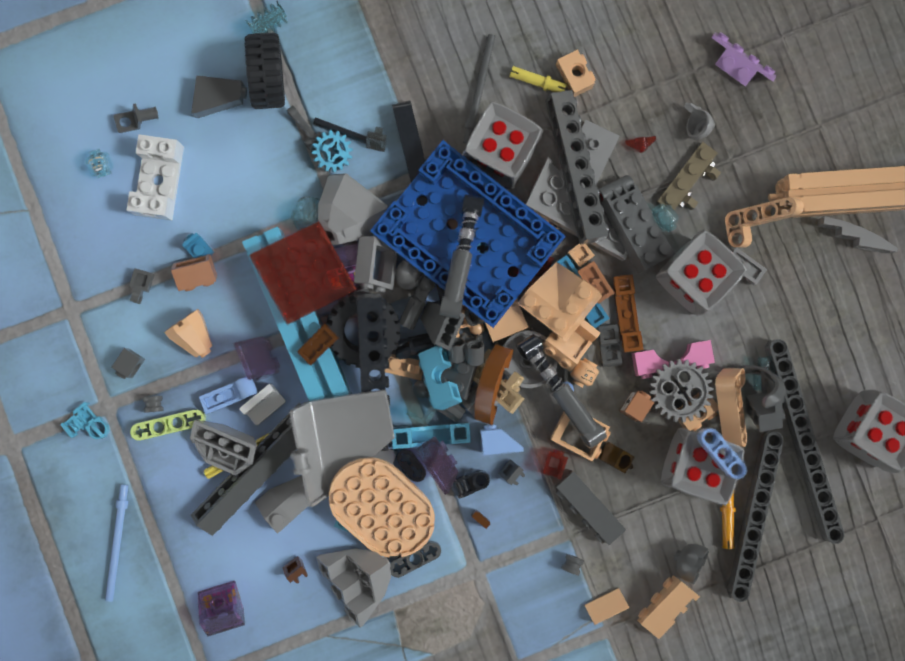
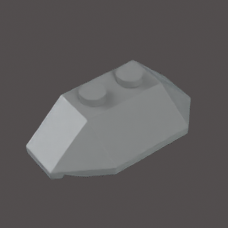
(223, 446)

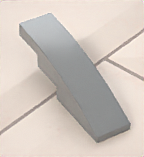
(861, 237)

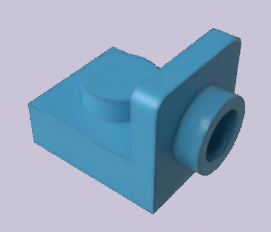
(197, 246)

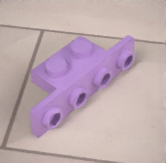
(738, 63)

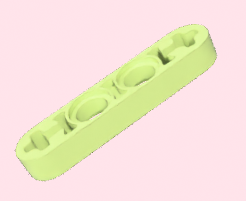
(168, 425)

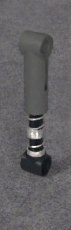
(461, 258)
(589, 430)

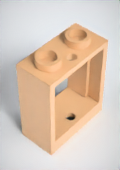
(559, 430)

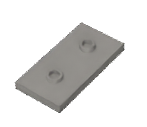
(600, 145)

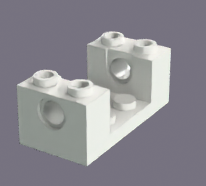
(161, 158)

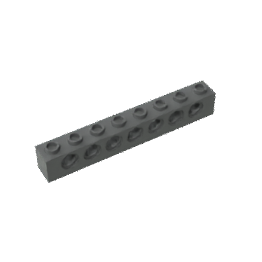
(565, 101)

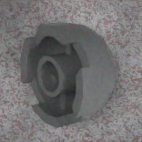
(690, 561)

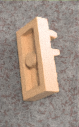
(406, 367)

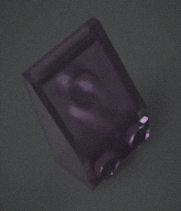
(257, 358)

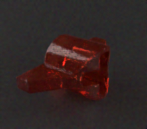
(641, 143)

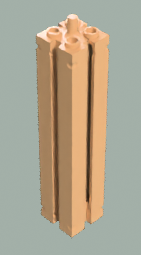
(845, 191)

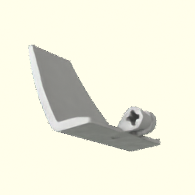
(336, 433)

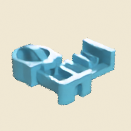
(85, 417)

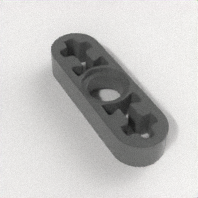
(400, 561)

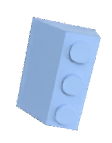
(497, 441)

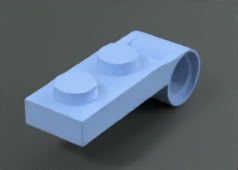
(228, 395)

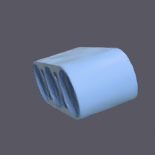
(730, 457)

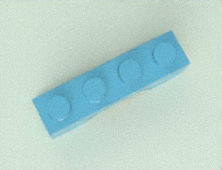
(417, 436)

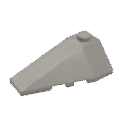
(283, 503)

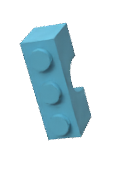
(432, 364)

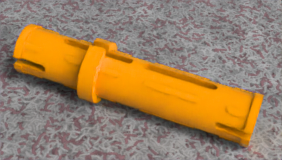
(728, 523)

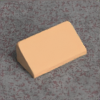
(606, 606)

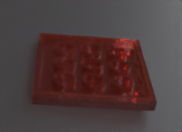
(302, 272)

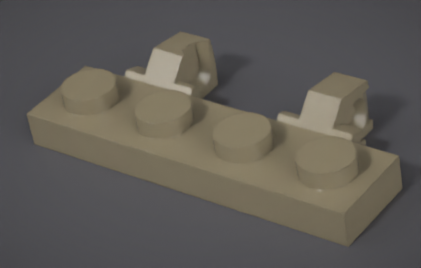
(698, 165)

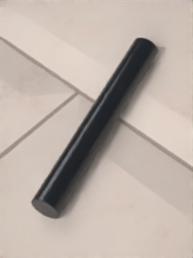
(343, 131)

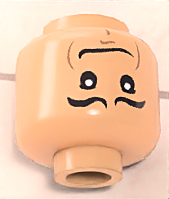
(584, 373)

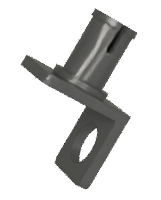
(136, 117)

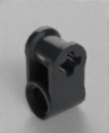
(470, 484)

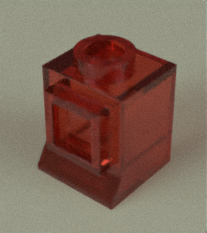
(551, 470)

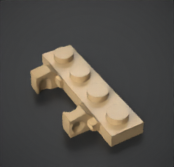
(508, 389)

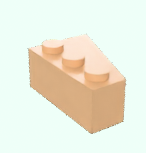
(666, 606)

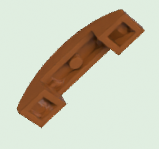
(627, 313)
(489, 383)

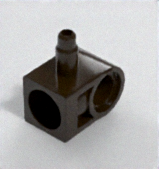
(616, 457)

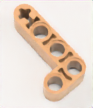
(763, 216)
(730, 405)

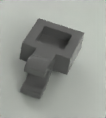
(141, 282)

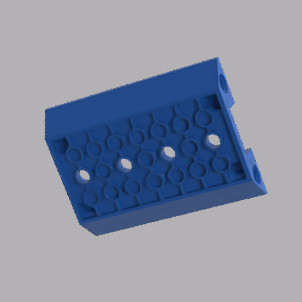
(506, 225)

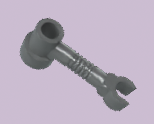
(295, 115)

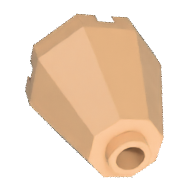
(191, 334)

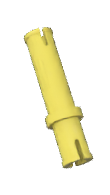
(537, 80)

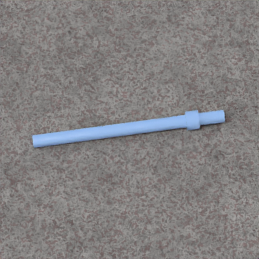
(121, 505)

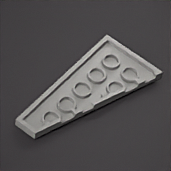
(551, 202)

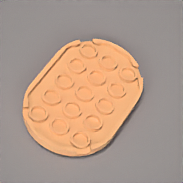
(381, 507)

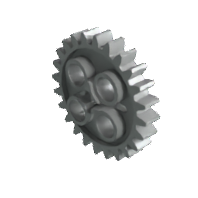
(666, 400)

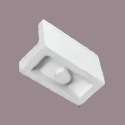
(263, 404)

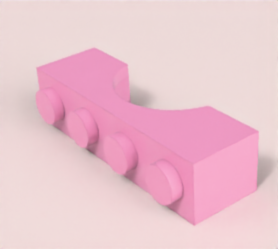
(648, 361)

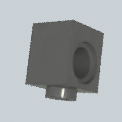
(127, 363)

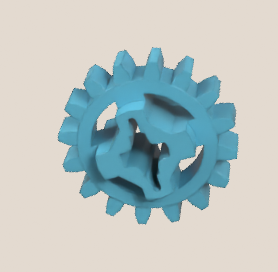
(323, 148)

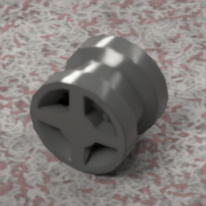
(153, 404)
(572, 564)

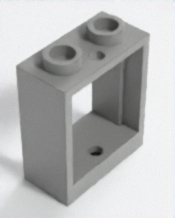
(365, 265)

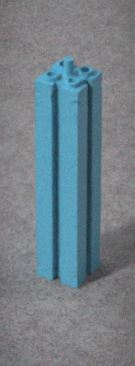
(325, 375)

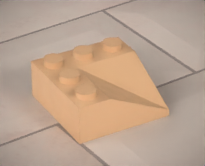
(560, 300)

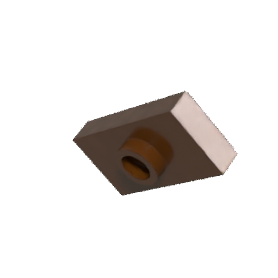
(318, 344)

